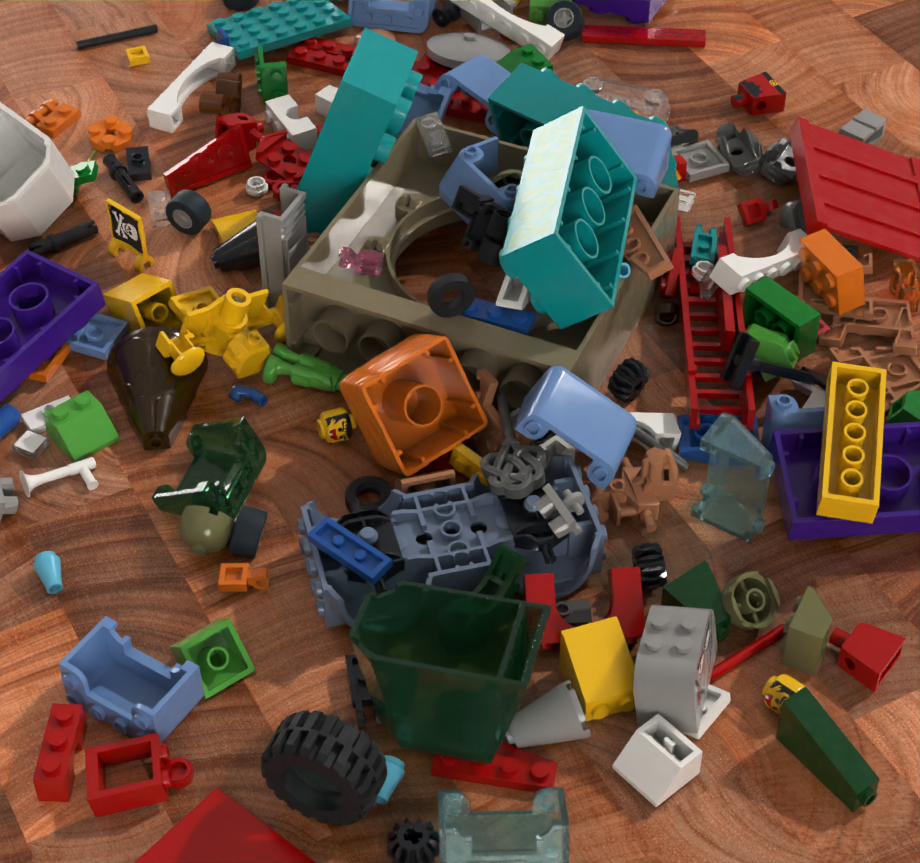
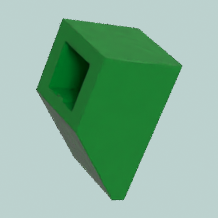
(905, 408)

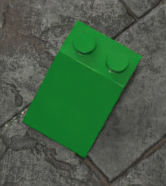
(526, 54)

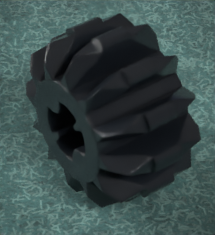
(628, 380)
(652, 565)
(413, 842)

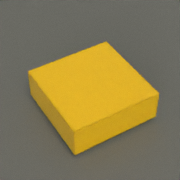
(137, 56)

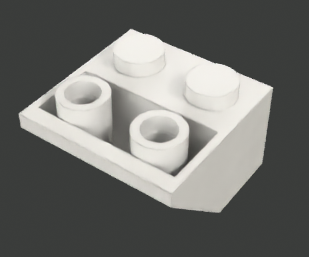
(658, 760)

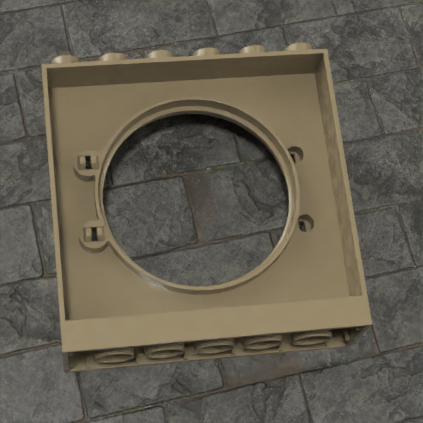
(360, 316)

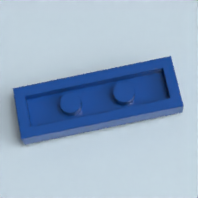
(508, 318)
(349, 550)

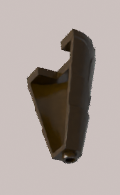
(148, 389)

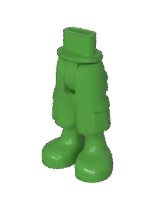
(306, 371)

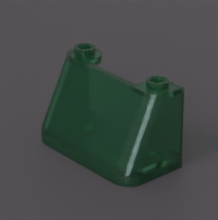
(222, 472)

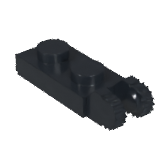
(358, 689)

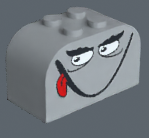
(675, 665)

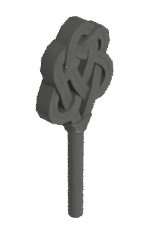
(515, 468)

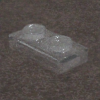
(433, 134)
(157, 207)

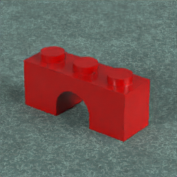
(55, 765)

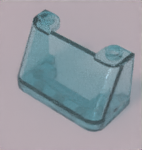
(735, 479)
(504, 836)

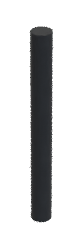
(116, 36)

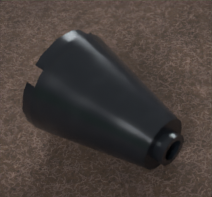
(238, 251)

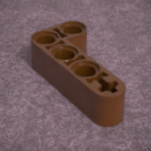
(227, 96)

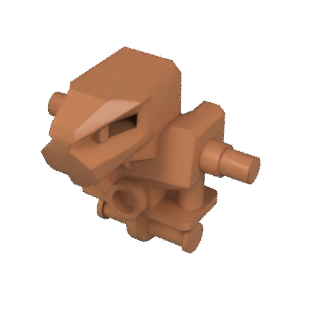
(638, 489)

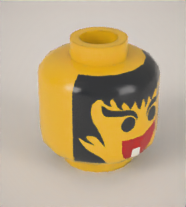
(335, 425)
(779, 689)

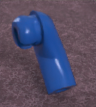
(249, 392)

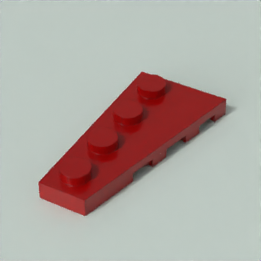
(214, 161)
(509, 769)

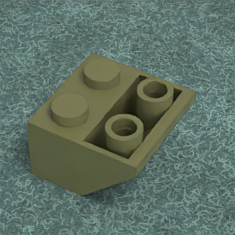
(806, 633)

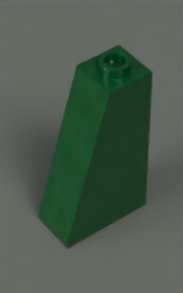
(825, 750)

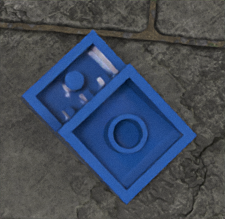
(690, 438)

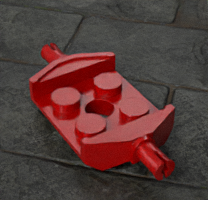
(277, 149)

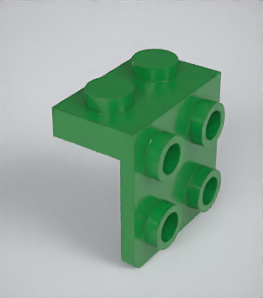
(270, 77)

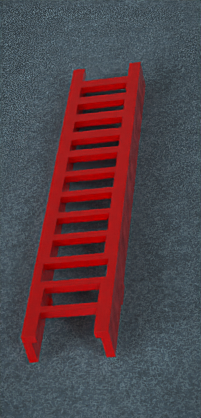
(745, 395)

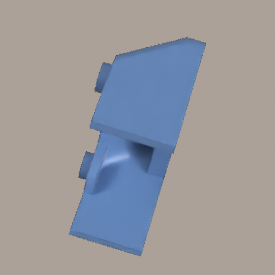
(470, 170)

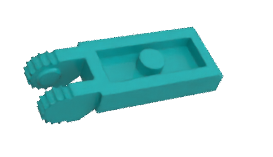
(703, 245)

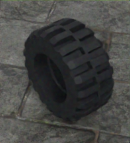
(324, 767)

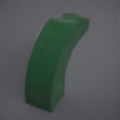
(502, 574)

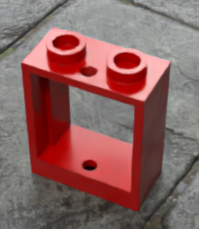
(129, 796)

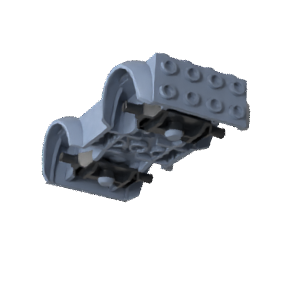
(453, 552)

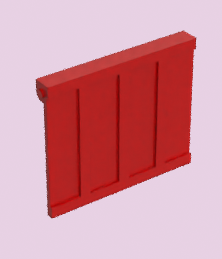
(857, 189)

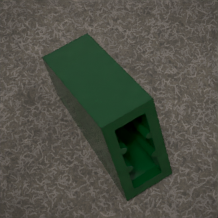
(698, 590)

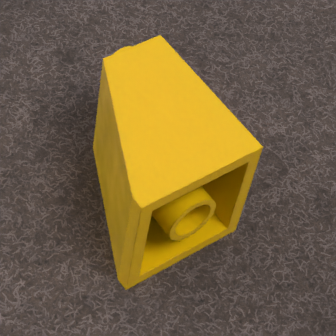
(143, 303)
(598, 667)

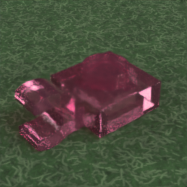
(365, 262)

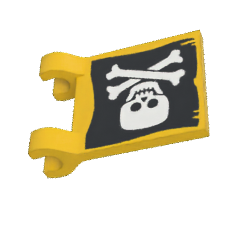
(127, 234)

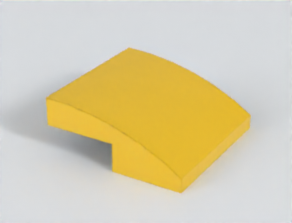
(232, 224)

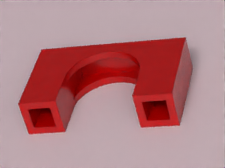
(624, 595)

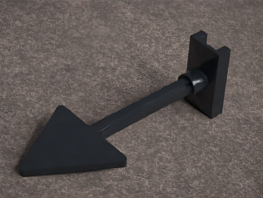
(743, 359)

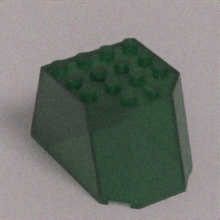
(447, 665)

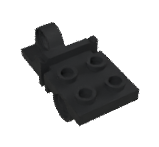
(486, 226)

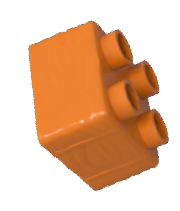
(413, 403)

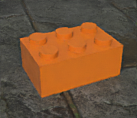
(831, 271)

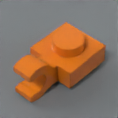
(237, 577)

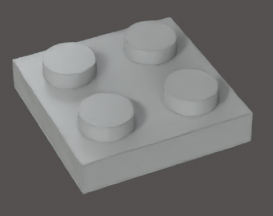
(702, 160)

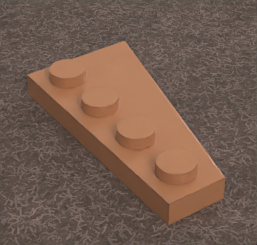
(643, 247)

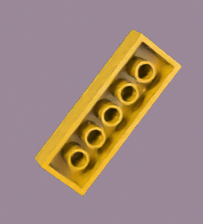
(852, 443)

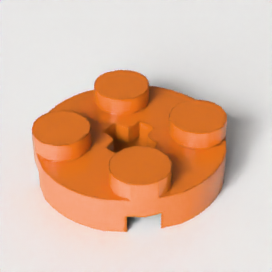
(102, 134)

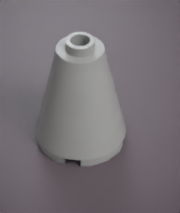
(549, 719)

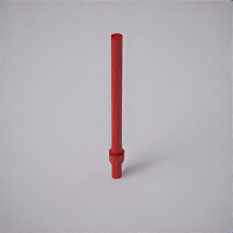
(747, 652)

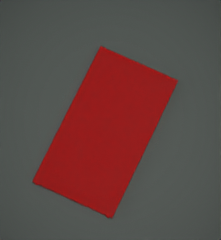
(222, 833)

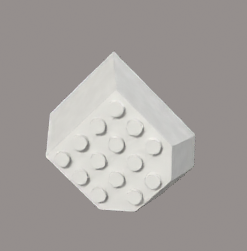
(33, 179)

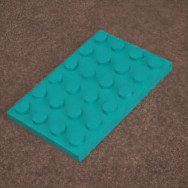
(279, 25)

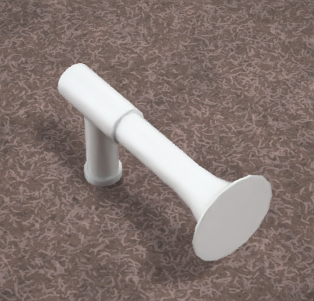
(83, 467)

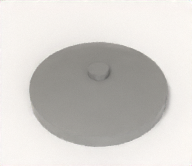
(458, 47)

